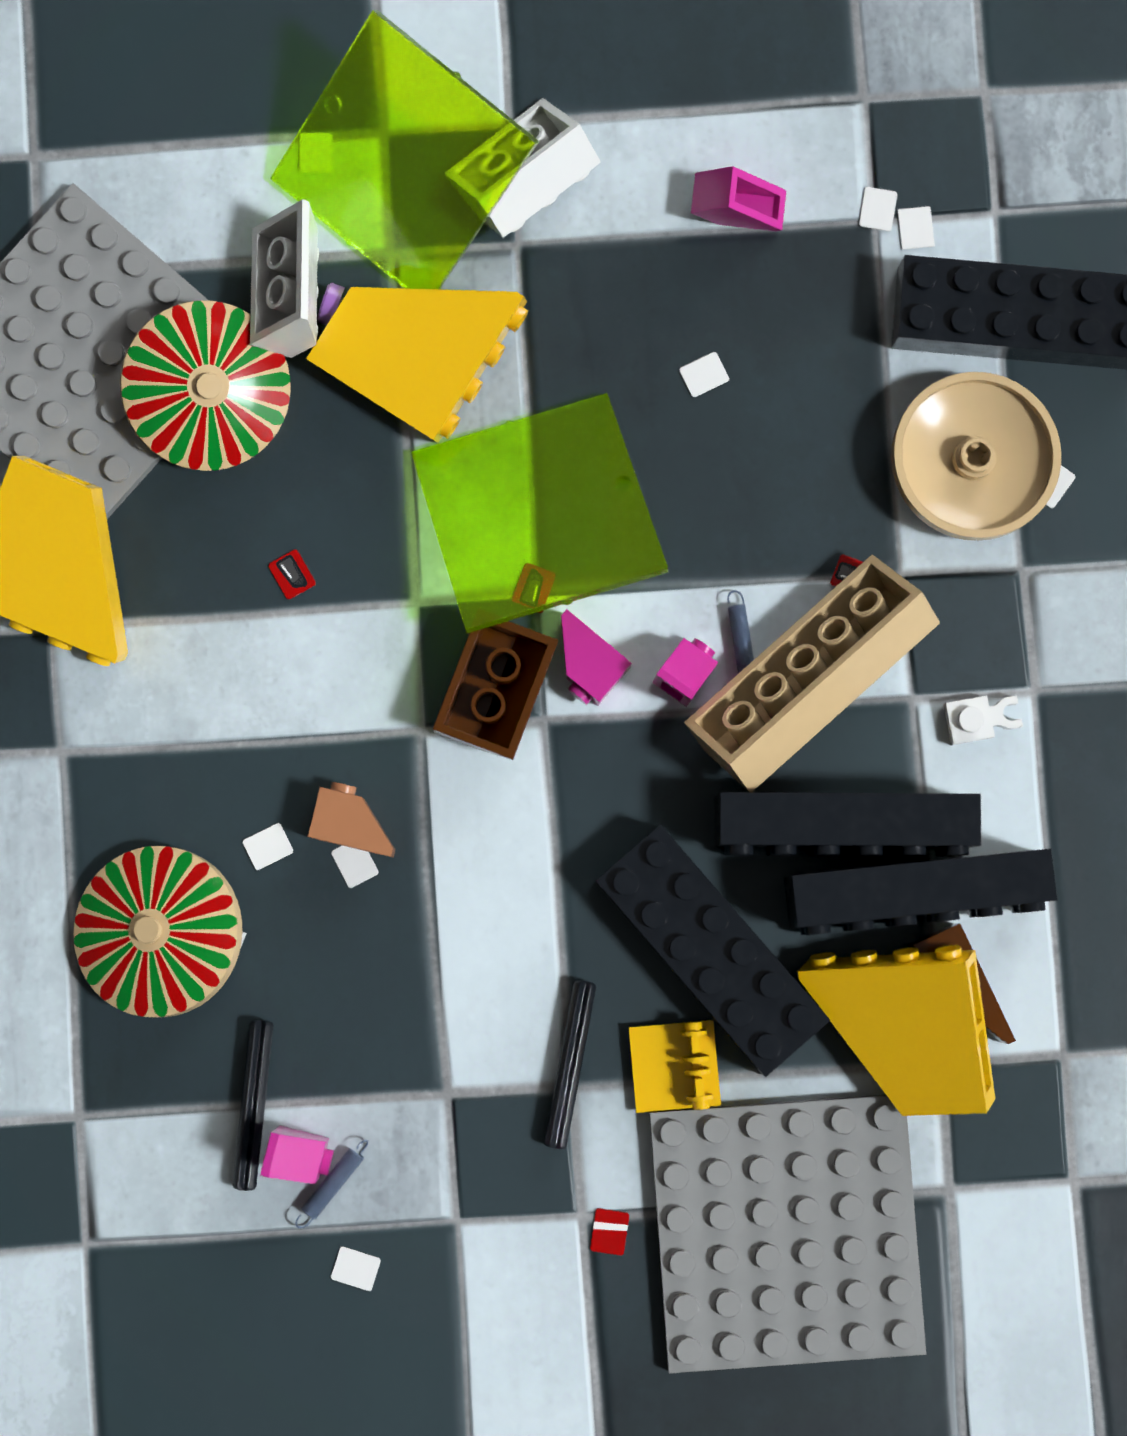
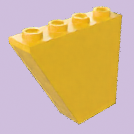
(418, 348)
(59, 561)
(911, 1024)

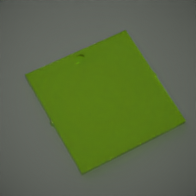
(403, 157)
(538, 513)

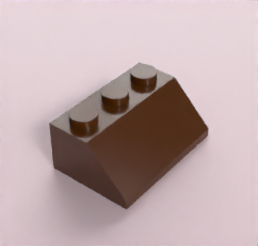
(495, 688)

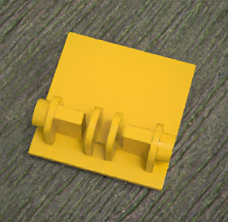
(674, 1066)

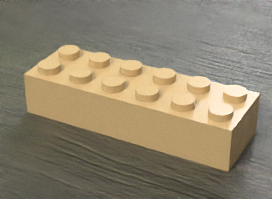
(812, 672)

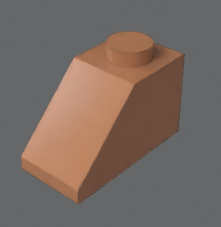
(348, 821)

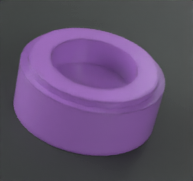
(330, 302)

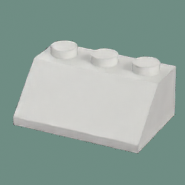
(554, 165)
(285, 281)

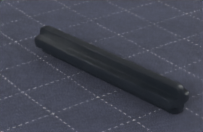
(570, 1064)
(252, 1105)

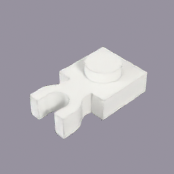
(974, 719)

